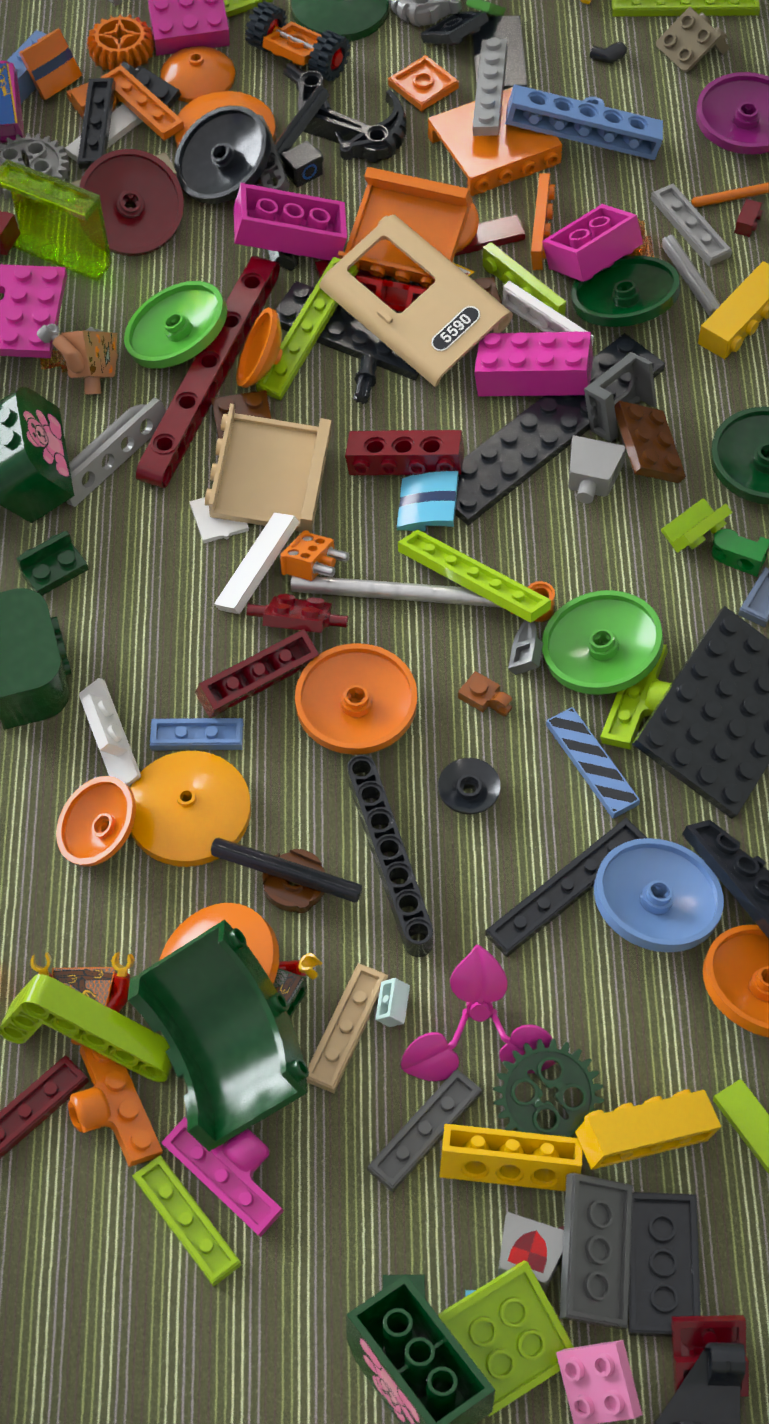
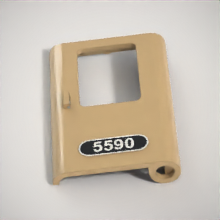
(439, 323)

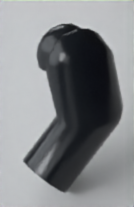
(610, 54)

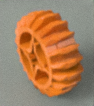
(120, 41)

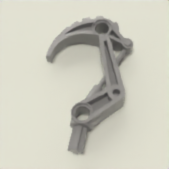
(424, 11)

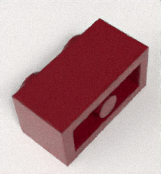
(748, 218)

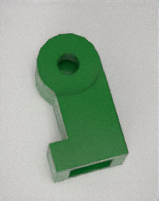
(739, 551)

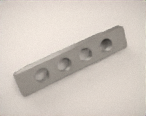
(110, 443)

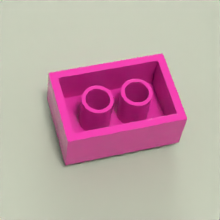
(188, 24)
(592, 242)

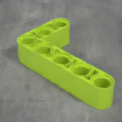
(87, 1022)

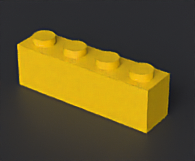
(738, 315)
(647, 1128)

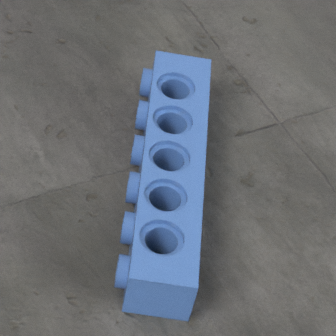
(584, 122)

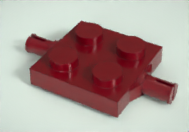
(297, 614)

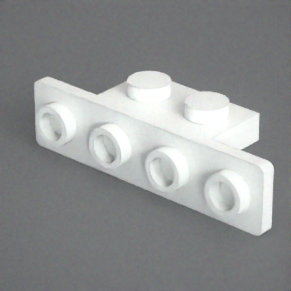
(109, 732)

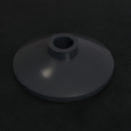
(469, 774)

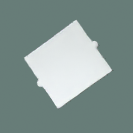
(214, 528)

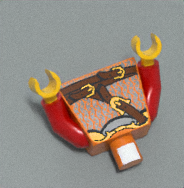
(98, 983)

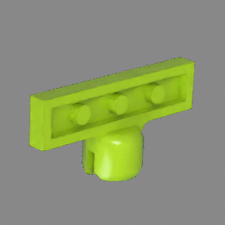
(632, 706)

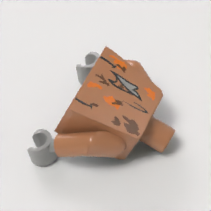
(87, 354)

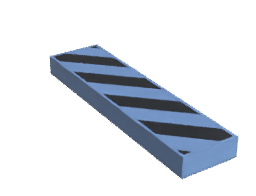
(592, 762)

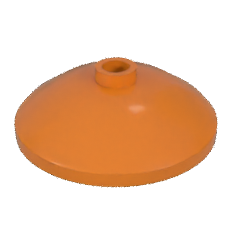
(198, 72)
(260, 349)
(96, 821)

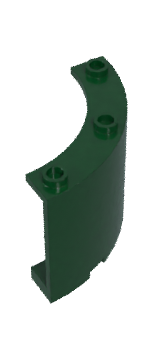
(223, 1033)

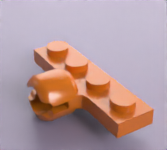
(114, 1105)

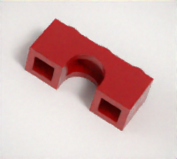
(392, 293)

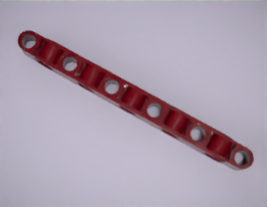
(207, 375)

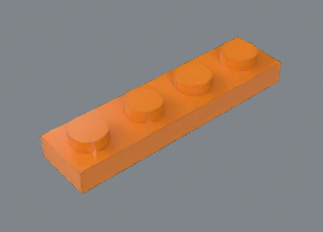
(145, 104)
(543, 213)

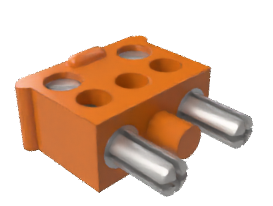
(310, 556)

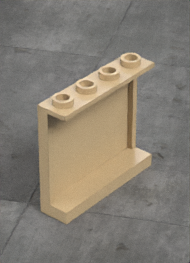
(267, 469)

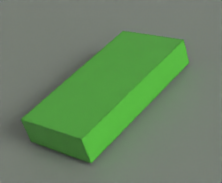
(490, 8)

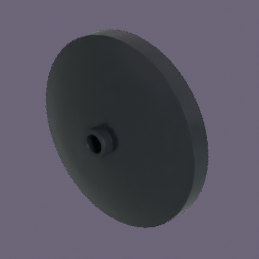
(221, 153)

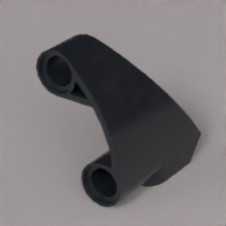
(710, 1389)

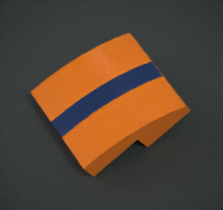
(50, 64)

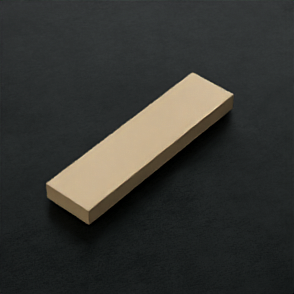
(345, 1028)

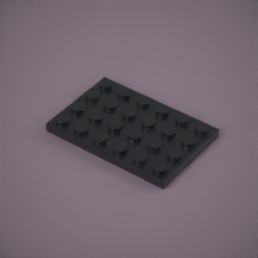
(716, 715)

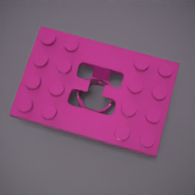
(30, 300)

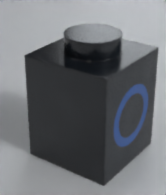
(302, 163)

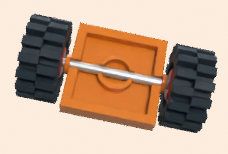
(292, 41)

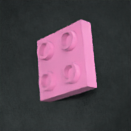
(599, 1383)

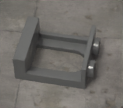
(601, 403)

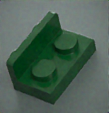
(51, 563)

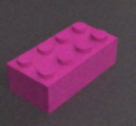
(289, 222)
(534, 364)

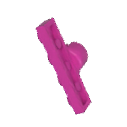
(229, 1173)

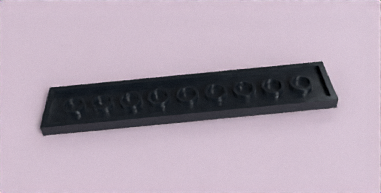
(536, 436)

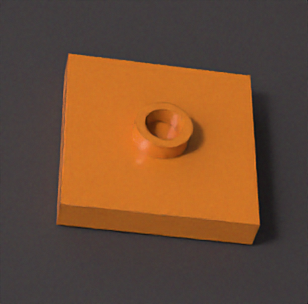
(423, 83)

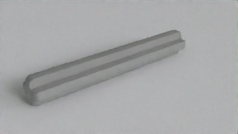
(690, 274)

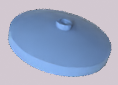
(658, 895)

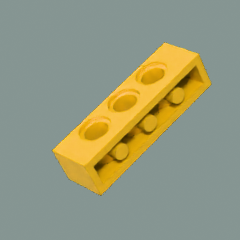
(509, 1157)

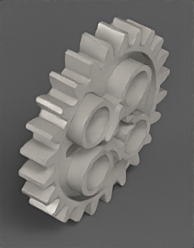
(41, 156)

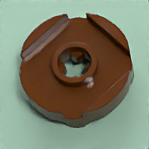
(288, 897)

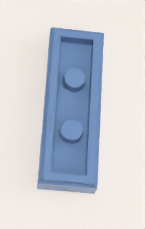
(197, 734)

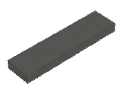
(424, 1130)

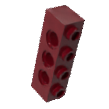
(404, 452)
(256, 673)

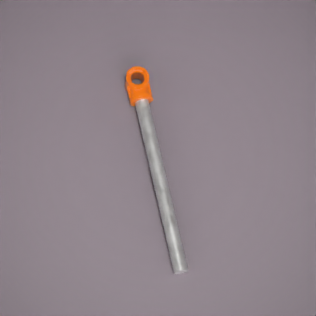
(408, 591)

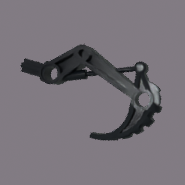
(354, 137)

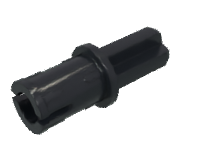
(365, 378)

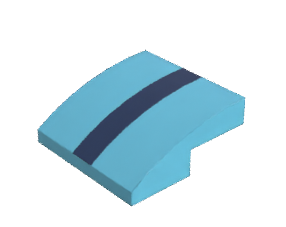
(428, 500)

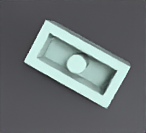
(392, 1002)

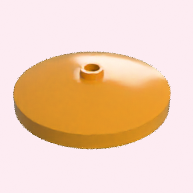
(186, 805)

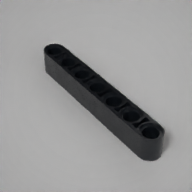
(390, 867)

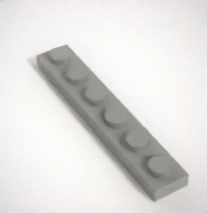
(490, 87)

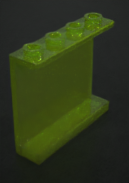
(57, 220)

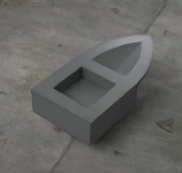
(525, 649)

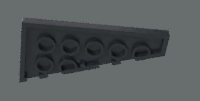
(739, 872)

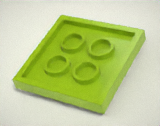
(509, 1333)

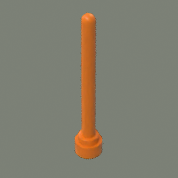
(730, 195)

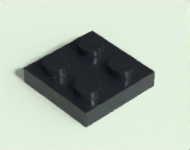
(455, 27)

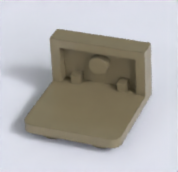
(691, 40)

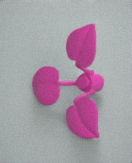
(478, 982)

